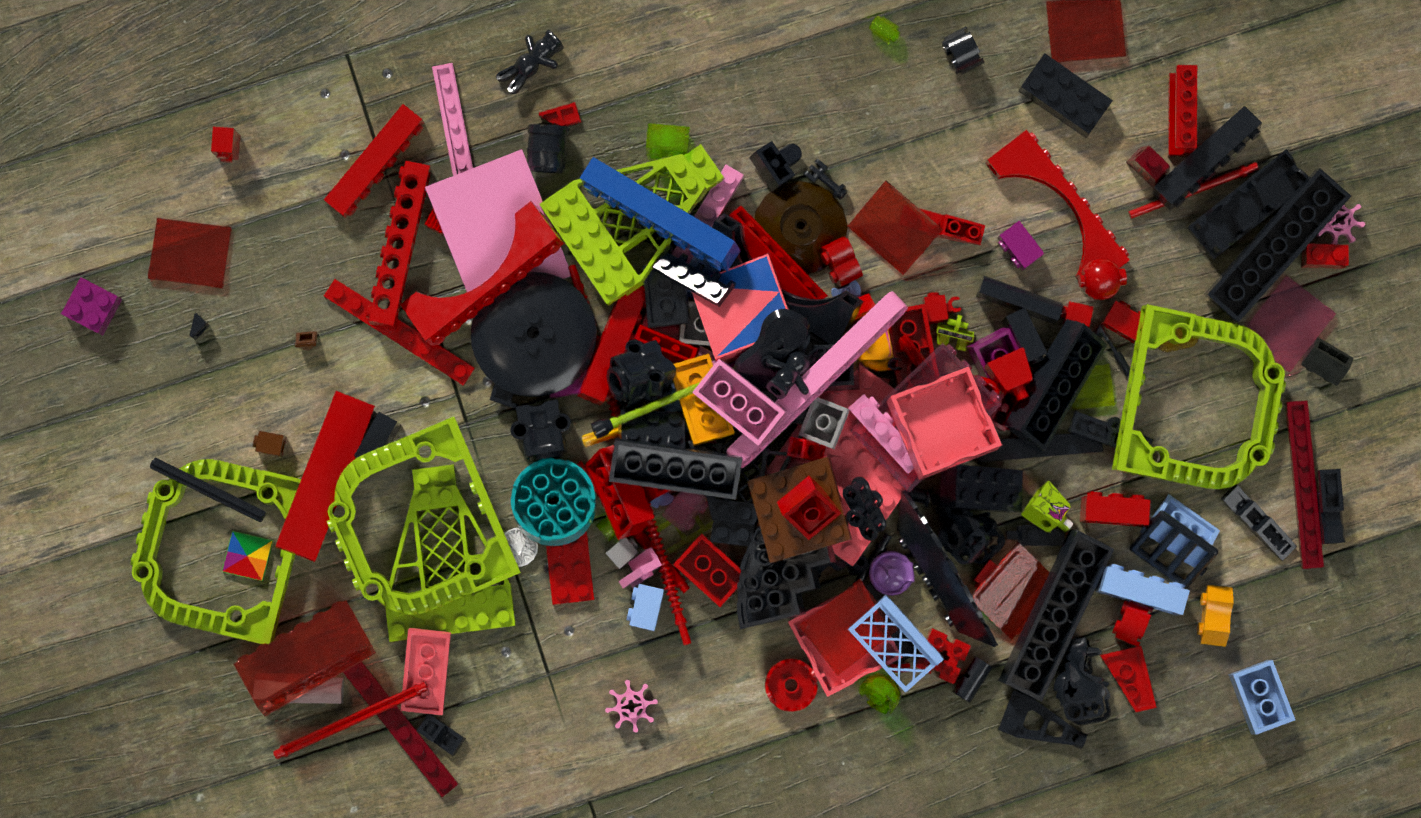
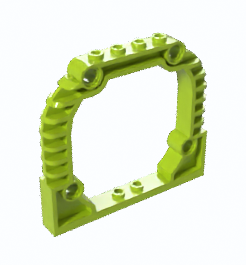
(1135, 454)
(496, 560)
(258, 622)

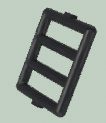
(1178, 528)

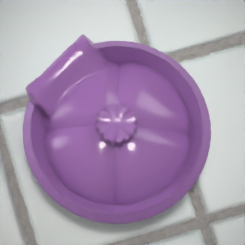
(891, 573)

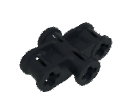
(864, 508)

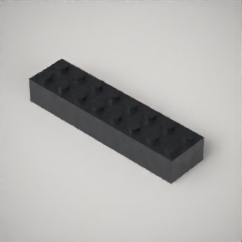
(1277, 245)
(1056, 614)

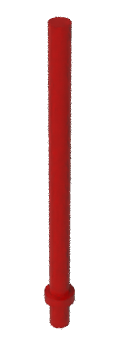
(1243, 171)

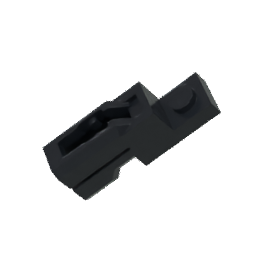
(1331, 506)

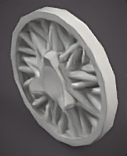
(522, 547)

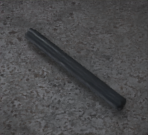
(207, 489)

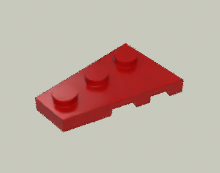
(1131, 674)

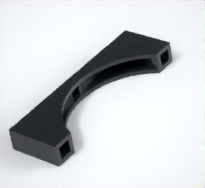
(827, 317)

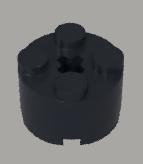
(963, 51)

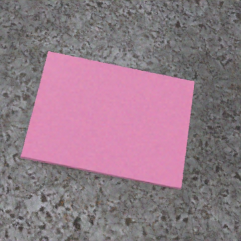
(479, 217)

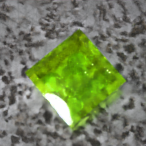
(666, 140)

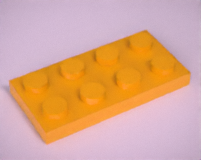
(702, 421)

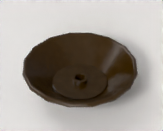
(813, 207)

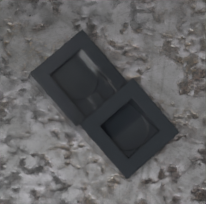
(441, 734)

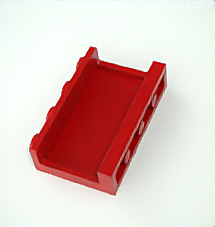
(1182, 111)

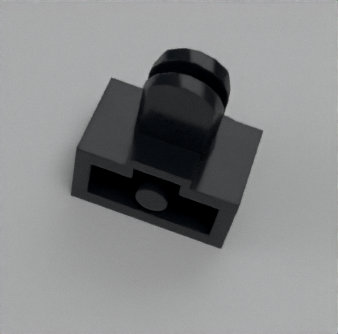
(775, 164)

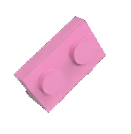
(642, 568)

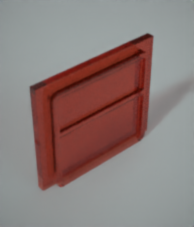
(1085, 29)
(894, 227)
(1011, 590)

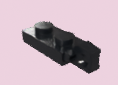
(1034, 536)

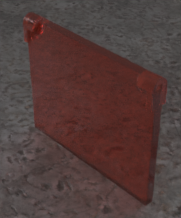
(189, 253)
(830, 627)

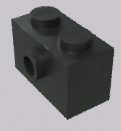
(1327, 361)

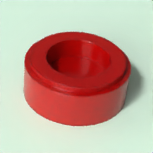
(903, 665)

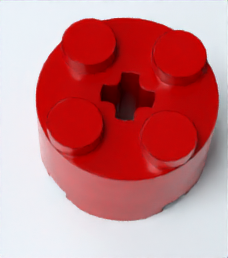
(1133, 622)

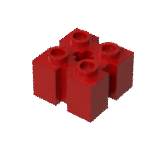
(954, 651)

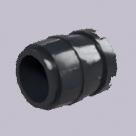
(547, 148)

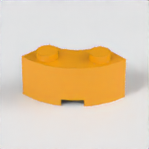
(1216, 615)

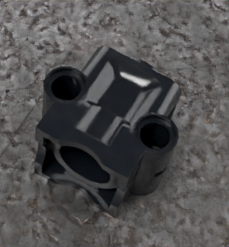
(640, 374)
(542, 436)

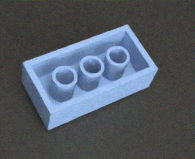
(1147, 591)

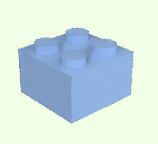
(646, 607)

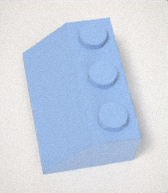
(1191, 521)

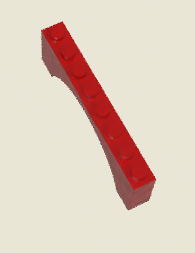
(1029, 161)
(531, 245)

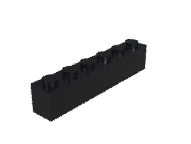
(1207, 158)

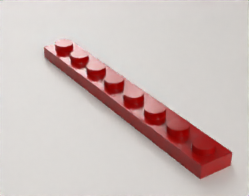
(402, 335)

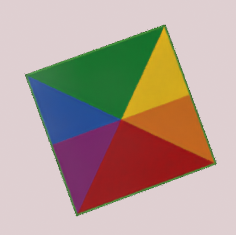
(247, 556)

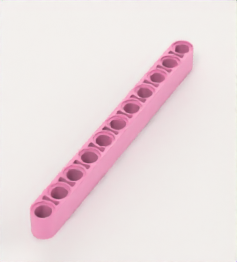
(828, 369)

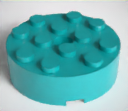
(558, 522)

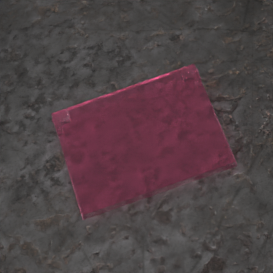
(1290, 322)

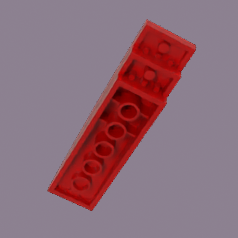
(331, 454)

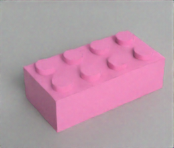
(740, 403)

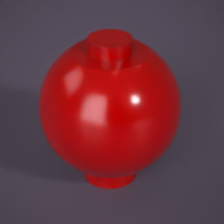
(1101, 279)

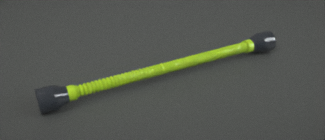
(605, 426)

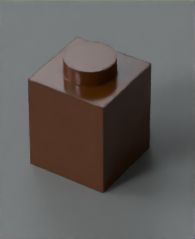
(269, 443)

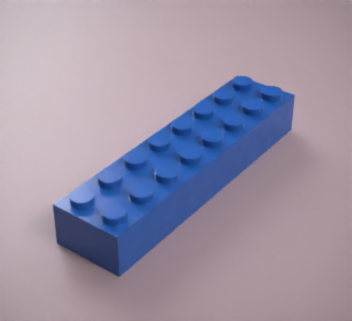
(660, 214)

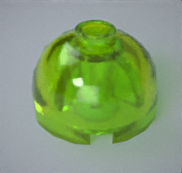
(882, 692)

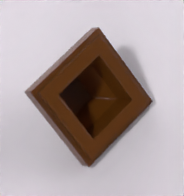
(306, 340)

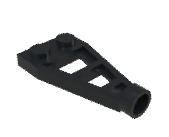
(1015, 716)

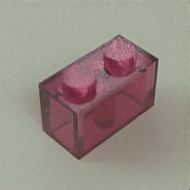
(685, 509)

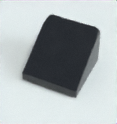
(198, 326)

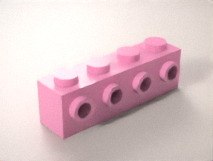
(882, 429)

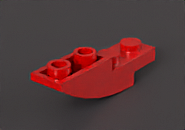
(957, 228)

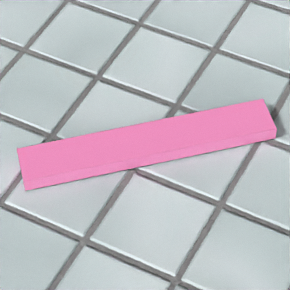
(452, 118)

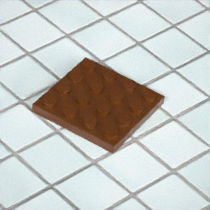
(779, 535)

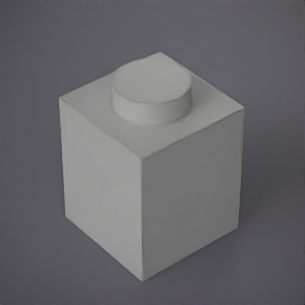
(623, 552)

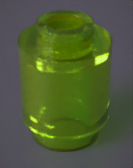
(884, 29)

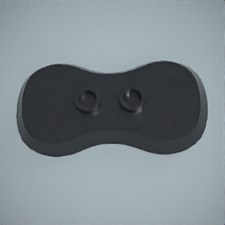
(779, 336)

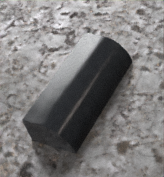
(1018, 298)

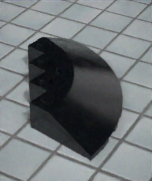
(940, 573)
(774, 590)

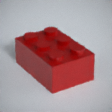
(1115, 509)
(709, 570)

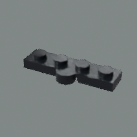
(1097, 430)

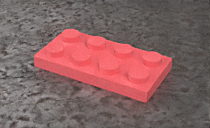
(426, 662)

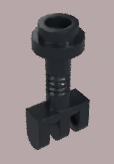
(839, 191)

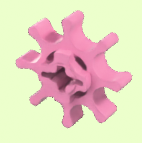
(1343, 227)
(633, 717)

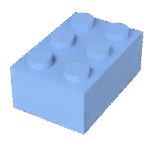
(1261, 697)

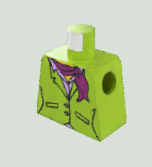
(1048, 509)

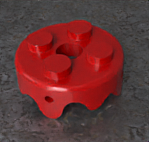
(805, 690)

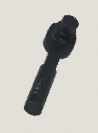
(1101, 332)

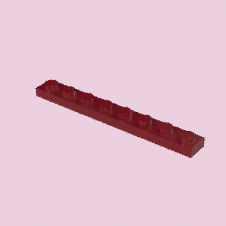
(1304, 484)
(402, 730)

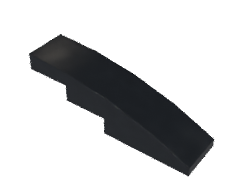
(1258, 522)

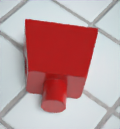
(1011, 373)

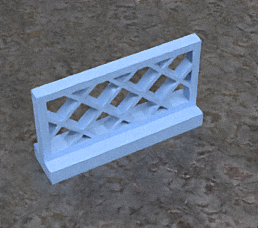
(909, 631)

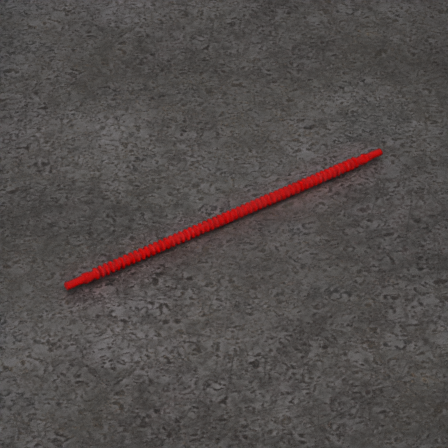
(680, 621)

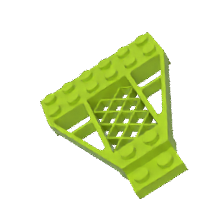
(592, 242)
(474, 612)

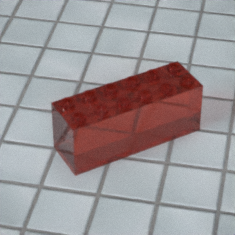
(304, 658)

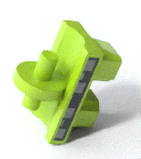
(964, 337)

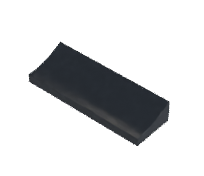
(675, 468)

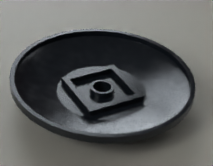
(539, 364)

